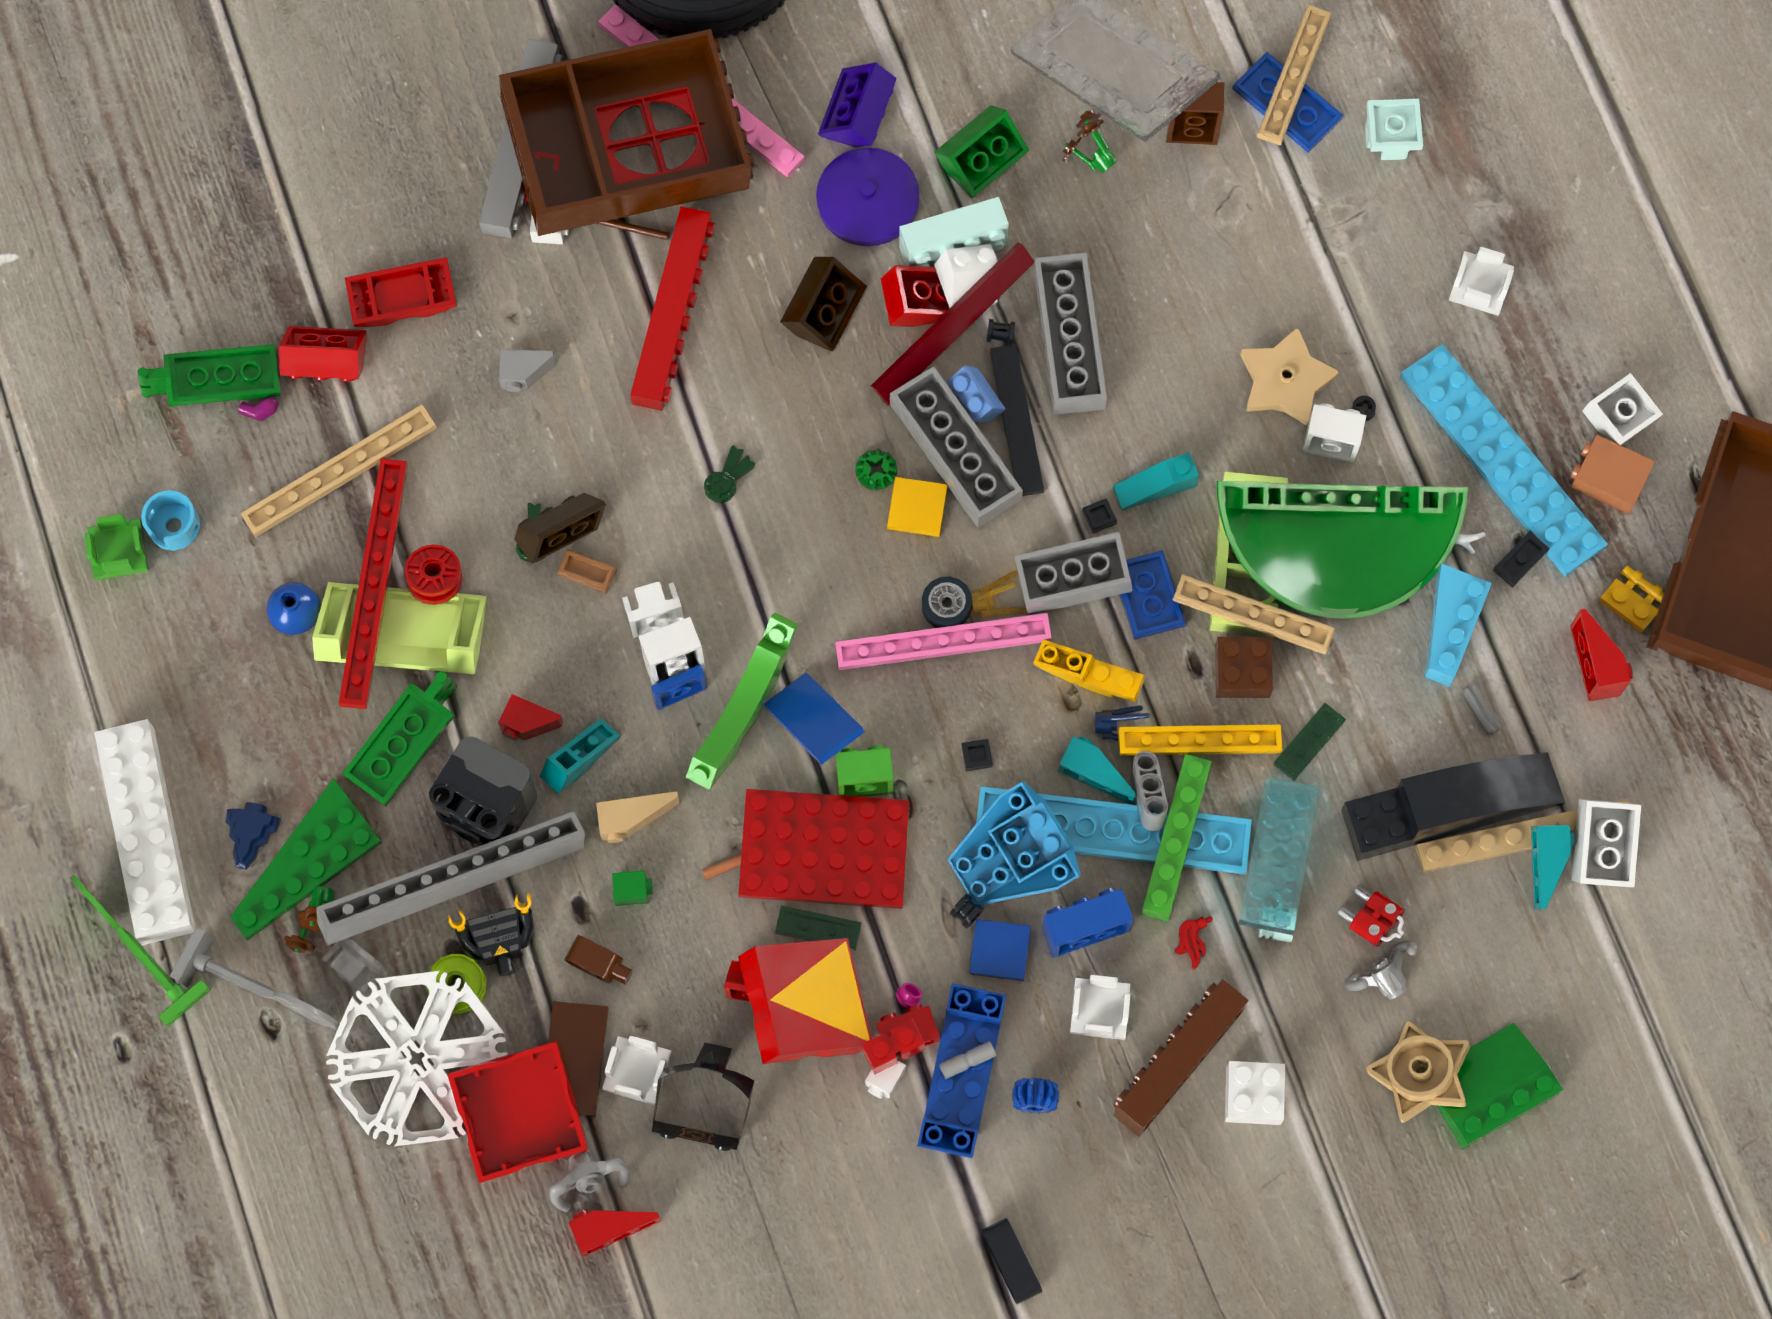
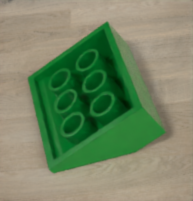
(1499, 1083)

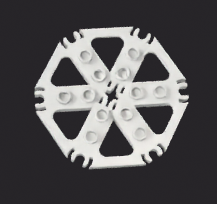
(391, 1062)

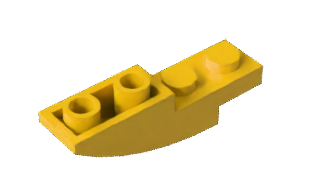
(1088, 672)

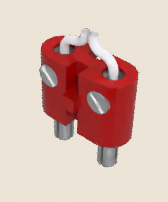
(1376, 918)

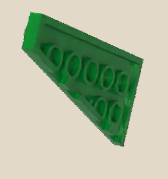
(317, 851)

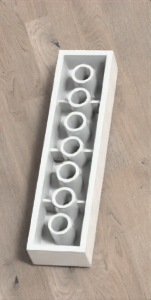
(144, 832)

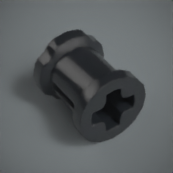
(1000, 331)

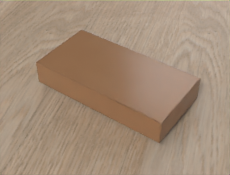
(586, 571)

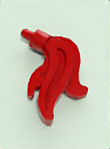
(1190, 940)

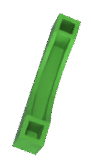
(1176, 838)

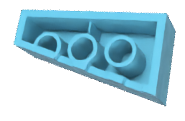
(1454, 616)

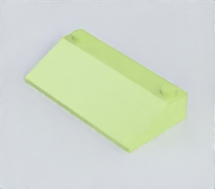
(411, 632)

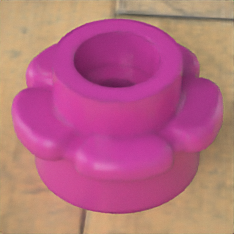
(908, 995)

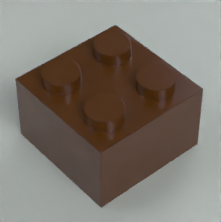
(1243, 667)

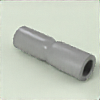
(970, 1058)

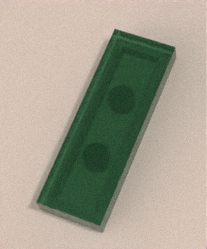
(1309, 741)
(816, 926)

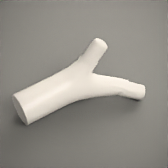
(1464, 540)

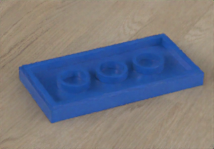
(1312, 115)
(814, 718)

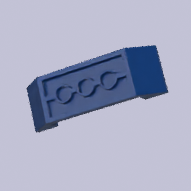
(958, 1102)

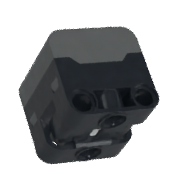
(482, 792)

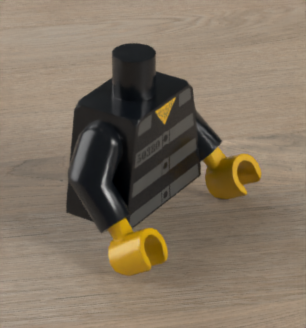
(498, 935)

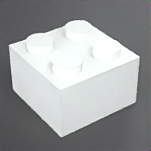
(1334, 432)
(1255, 1092)

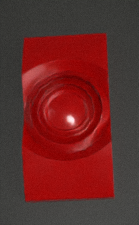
(400, 293)

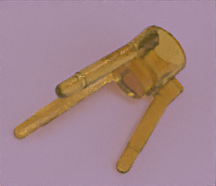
(983, 599)

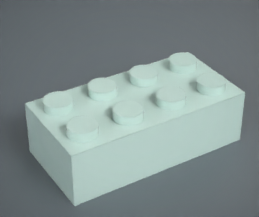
(968, 226)

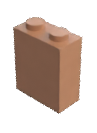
(1611, 474)

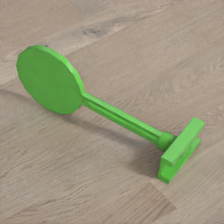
(181, 999)

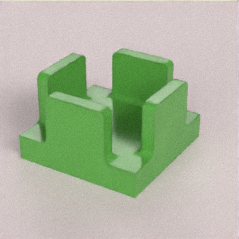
(116, 547)

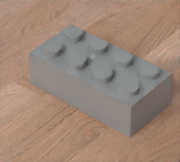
(1073, 573)

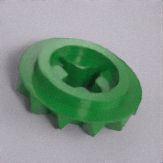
(878, 480)

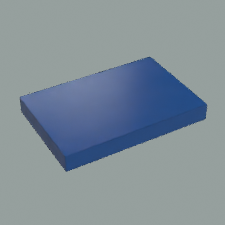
(1151, 602)

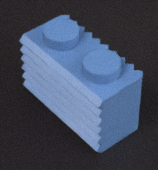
(976, 394)

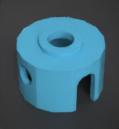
(164, 508)

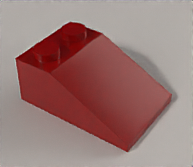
(913, 296)
(1599, 658)

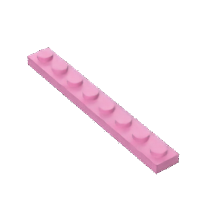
(943, 641)

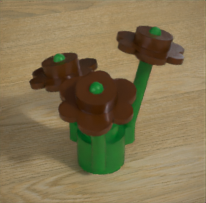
(1103, 156)
(308, 919)

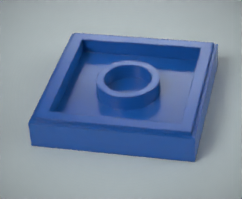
(679, 687)
(999, 950)

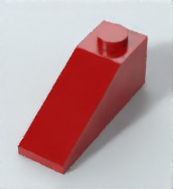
(602, 1228)

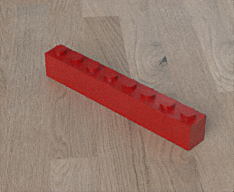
(671, 309)

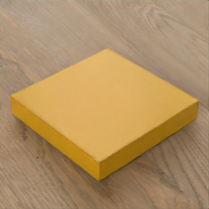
(917, 506)

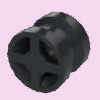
(966, 911)

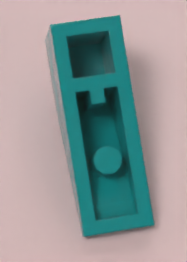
(1157, 481)
(578, 756)
(1090, 766)
(1550, 854)

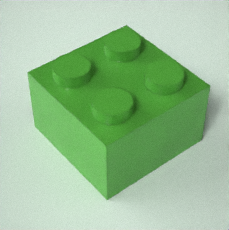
(864, 771)

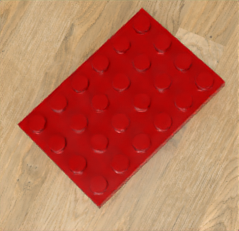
(823, 848)

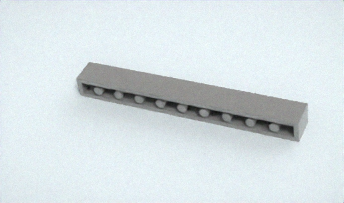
(450, 878)

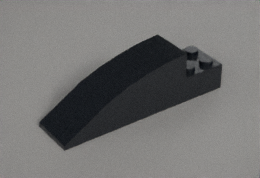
(1451, 803)

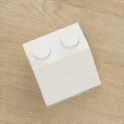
(962, 268)
(1622, 410)

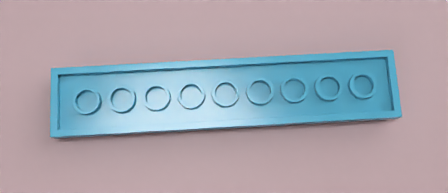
(1503, 459)
(1117, 832)

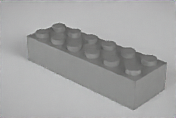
(1070, 333)
(956, 447)

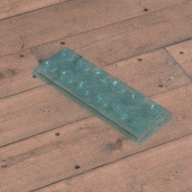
(1279, 856)

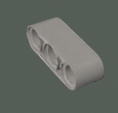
(1153, 800)

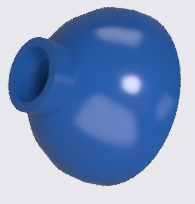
(300, 616)

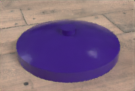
(867, 196)

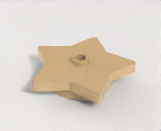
(1285, 395)
(1416, 1054)

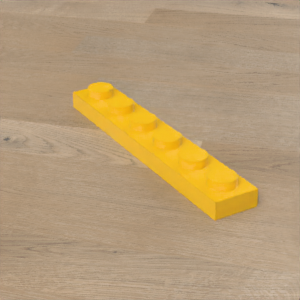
(1200, 739)

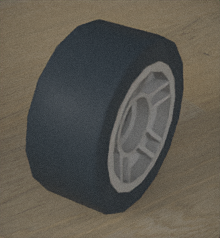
(935, 595)

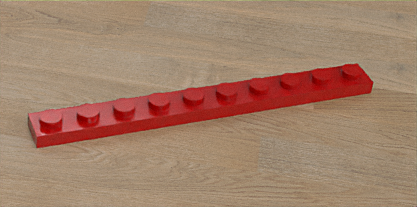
(373, 584)

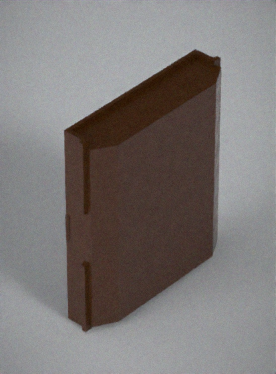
(1721, 588)

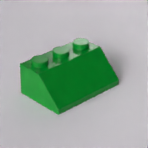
(982, 150)

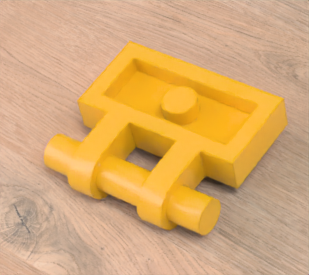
(1630, 605)

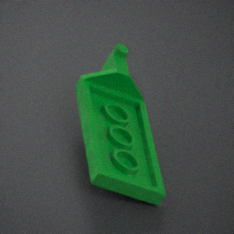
(214, 376)
(402, 739)

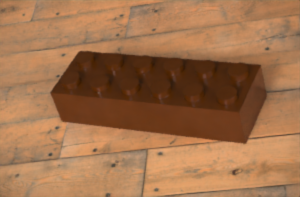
(1180, 1058)

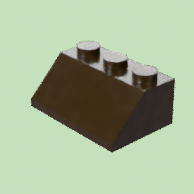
(823, 302)
(559, 526)

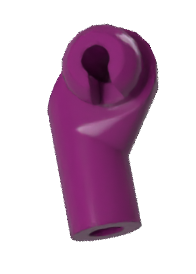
(261, 410)

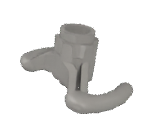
(1385, 972)
(586, 1177)

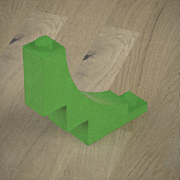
(745, 704)

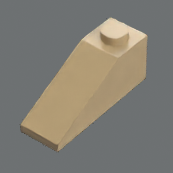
(629, 815)

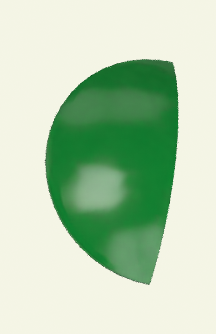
(1340, 545)

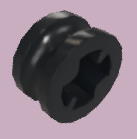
(1359, 401)

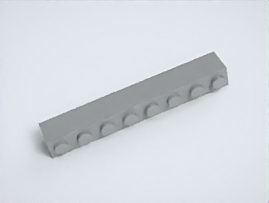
(506, 185)

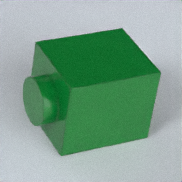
(631, 888)

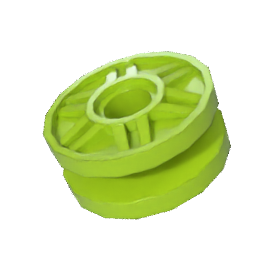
(467, 969)

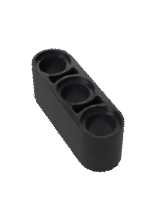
(1011, 1261)

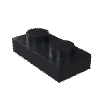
(1521, 559)

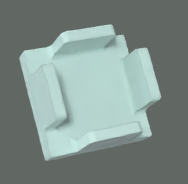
(1393, 127)

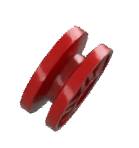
(433, 560)

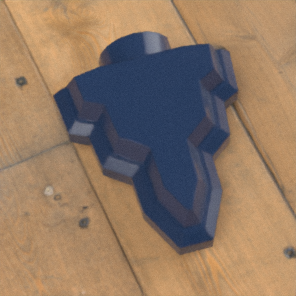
(250, 830)

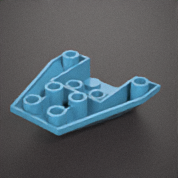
(1014, 850)

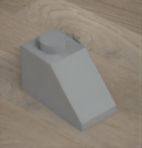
(523, 368)

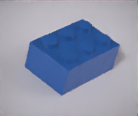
(1087, 922)

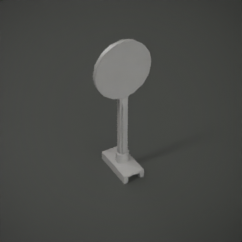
(195, 958)

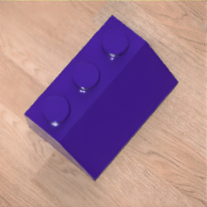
(858, 105)

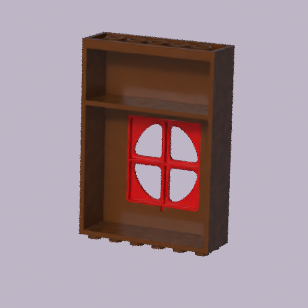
(570, 111)

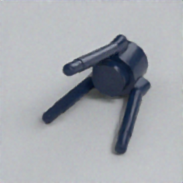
(1107, 720)

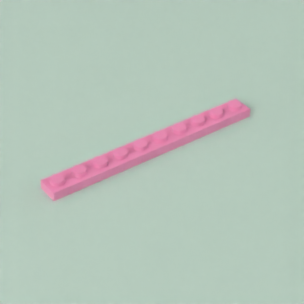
(759, 136)

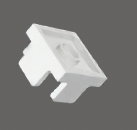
(1482, 281)
(652, 608)
(1100, 1007)
(635, 1069)

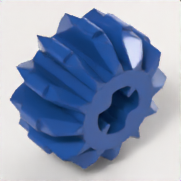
(1035, 1095)

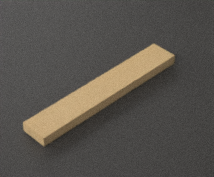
(1294, 75)
(1253, 614)

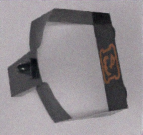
(715, 1059)

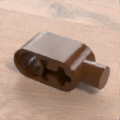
(597, 961)

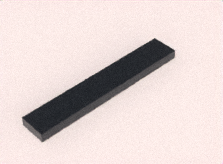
(1017, 419)

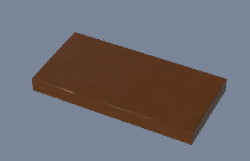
(581, 1041)

